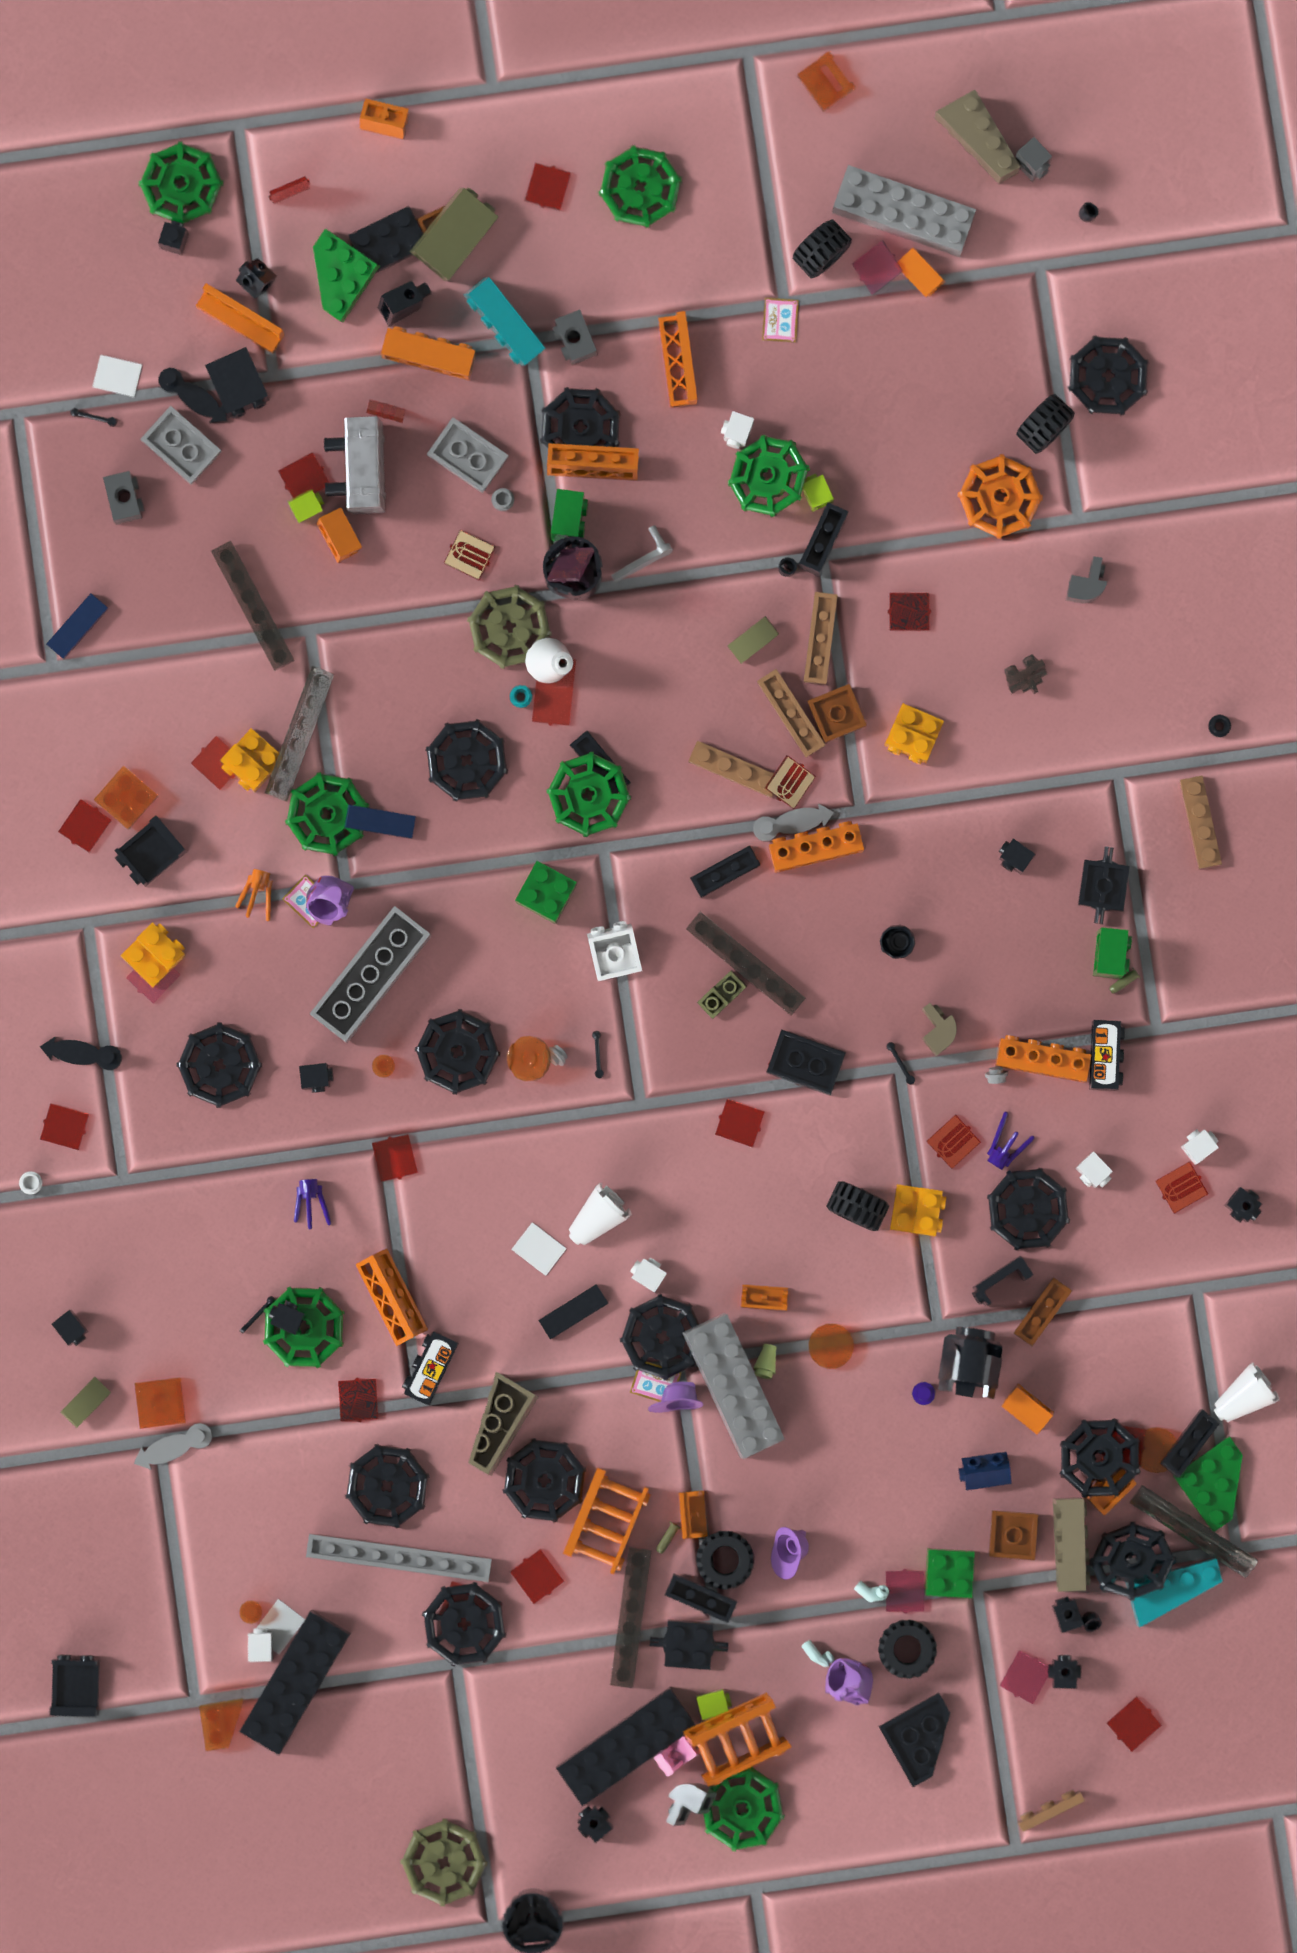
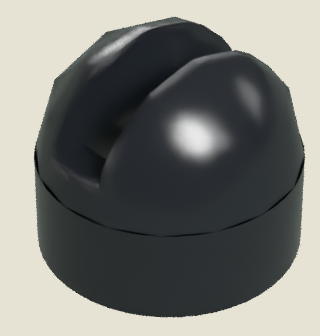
(1088, 212)
(790, 564)
(1091, 1621)

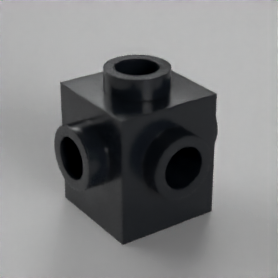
(255, 277)
(1235, 1205)
(1066, 1681)
(598, 1831)

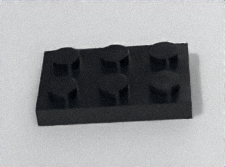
(388, 238)

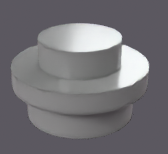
(502, 499)
(558, 1055)
(996, 1075)

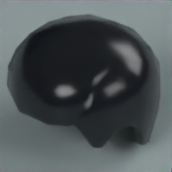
(897, 941)

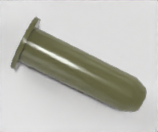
(1124, 981)
(667, 1538)

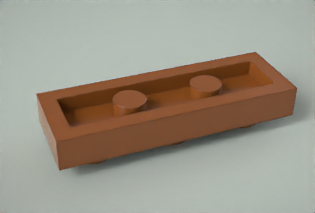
(1042, 1311)

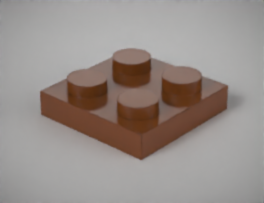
(837, 713)
(1013, 1535)

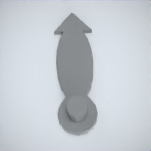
(791, 822)
(174, 1446)

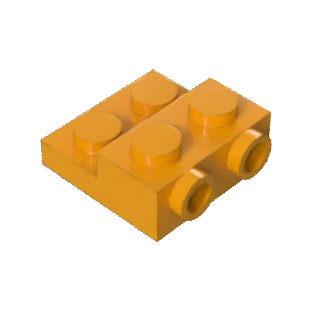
(913, 734)
(250, 760)
(153, 954)
(917, 1210)

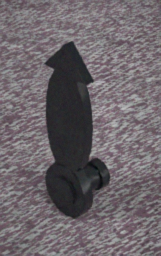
(192, 395)
(83, 1053)

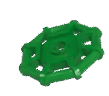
(644, 174)
(185, 195)
(774, 486)
(596, 783)
(313, 813)
(314, 1336)
(745, 1821)

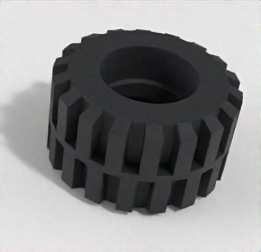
(822, 248)
(1045, 423)
(857, 1206)
(718, 1579)
(922, 1663)

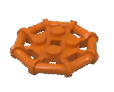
(994, 508)

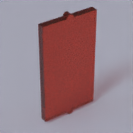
(554, 700)

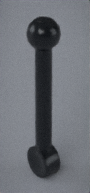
(111, 421)
(596, 1036)
(909, 1079)
(270, 1300)

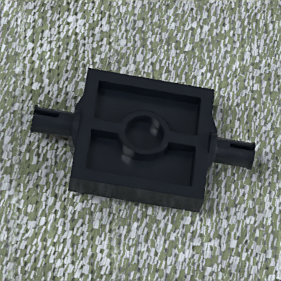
(1103, 885)
(688, 1644)

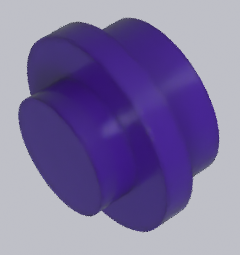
(923, 1393)

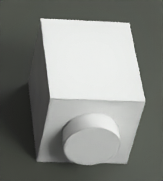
(260, 1645)

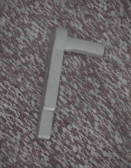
(661, 551)

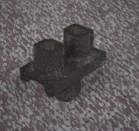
(1027, 678)

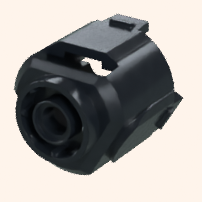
(590, 579)
(970, 1361)
(519, 1931)

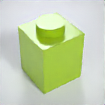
(817, 492)
(306, 505)
(713, 1703)

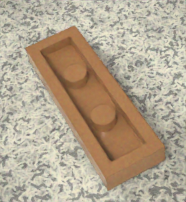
(1050, 1810)

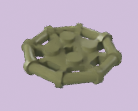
(498, 619)
(431, 1868)

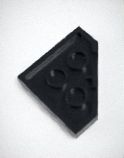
(917, 1737)

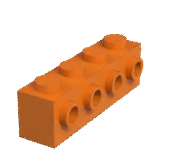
(428, 353)
(816, 847)
(1043, 1060)

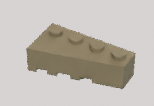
(977, 132)
(1070, 1544)

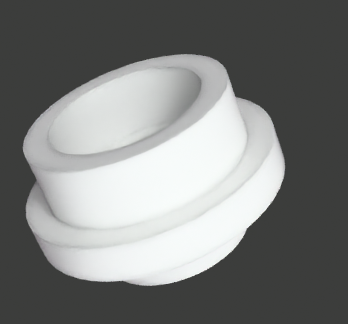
(30, 1182)

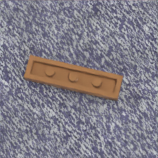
(820, 638)
(791, 713)
(731, 768)
(1200, 822)

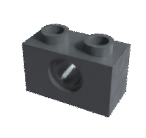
(1034, 159)
(575, 324)
(115, 486)

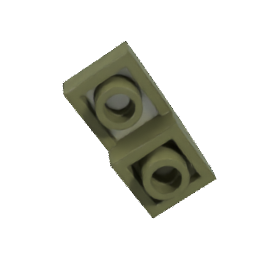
(753, 639)
(722, 994)
(85, 1402)

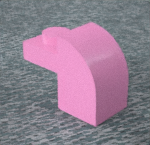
(676, 1755)

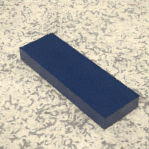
(77, 626)
(380, 821)

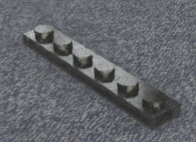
(252, 605)
(299, 733)
(745, 963)
(1193, 1531)
(630, 1617)

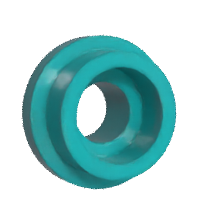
(520, 689)

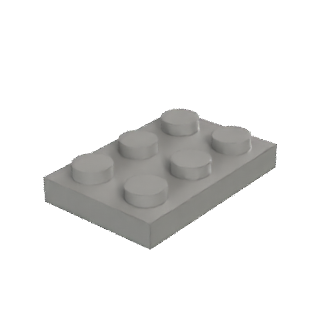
(181, 445)
(467, 455)

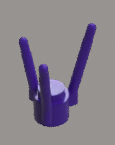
(1000, 1157)
(308, 1189)

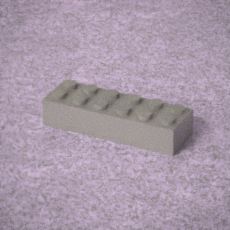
(903, 211)
(370, 974)
(733, 1385)

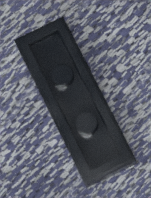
(585, 744)
(725, 871)
(573, 1311)
(1189, 1443)

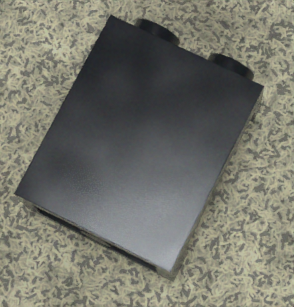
(237, 383)
(150, 852)
(1016, 1264)
(75, 1686)

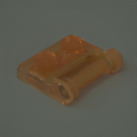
(819, 85)

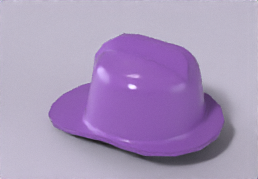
(676, 1397)
(787, 1551)

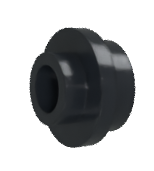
(1226, 726)

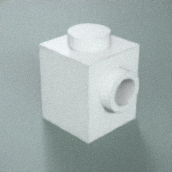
(737, 430)
(1200, 1145)
(1094, 1171)
(648, 1273)

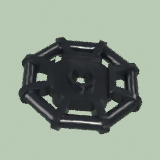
(1117, 366)
(580, 412)
(467, 773)
(215, 1052)
(461, 1064)
(1030, 1222)
(651, 1344)
(1103, 1470)
(400, 1487)
(534, 1489)
(1134, 1572)
(456, 1635)

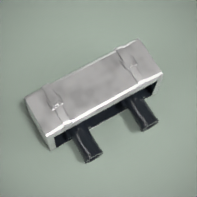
(363, 465)

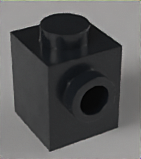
(173, 237)
(1015, 856)
(316, 1077)
(287, 1317)
(70, 1328)
(1067, 1614)

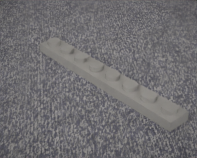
(398, 1557)

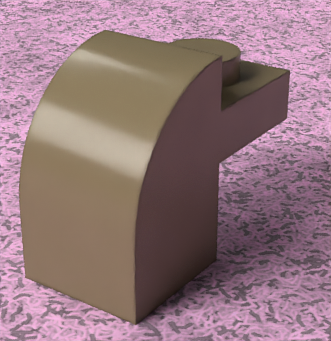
(944, 1030)

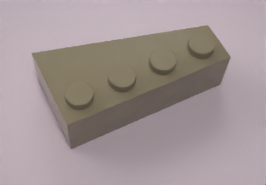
(501, 1421)

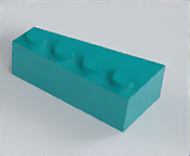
(504, 321)
(1180, 1586)

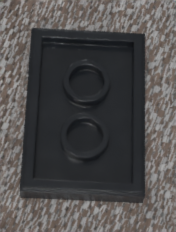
(805, 1062)

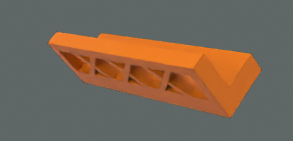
(240, 318)
(685, 352)
(592, 461)
(395, 1295)

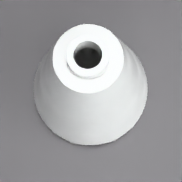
(548, 660)
(598, 1215)
(1246, 1395)

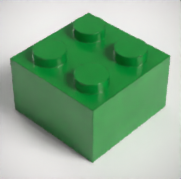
(568, 514)
(546, 892)
(1110, 953)
(949, 1573)

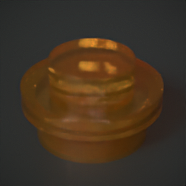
(383, 1066)
(250, 1612)

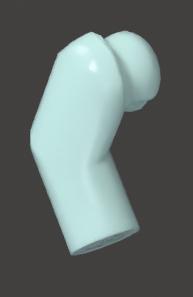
(872, 1594)
(813, 1653)

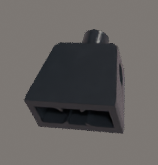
(402, 301)

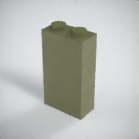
(454, 233)

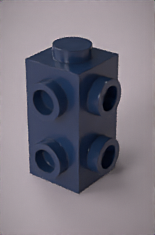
(985, 1471)

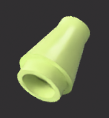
(766, 1362)

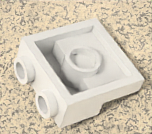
(614, 951)

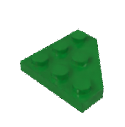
(341, 274)
(1213, 1483)

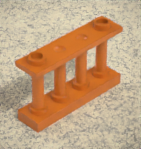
(584, 1524)
(720, 1727)

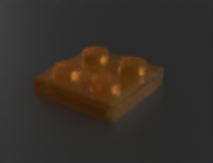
(125, 797)
(160, 1403)

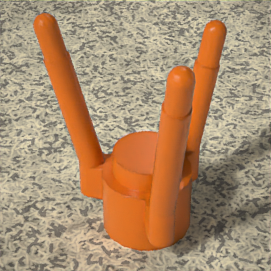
(258, 881)

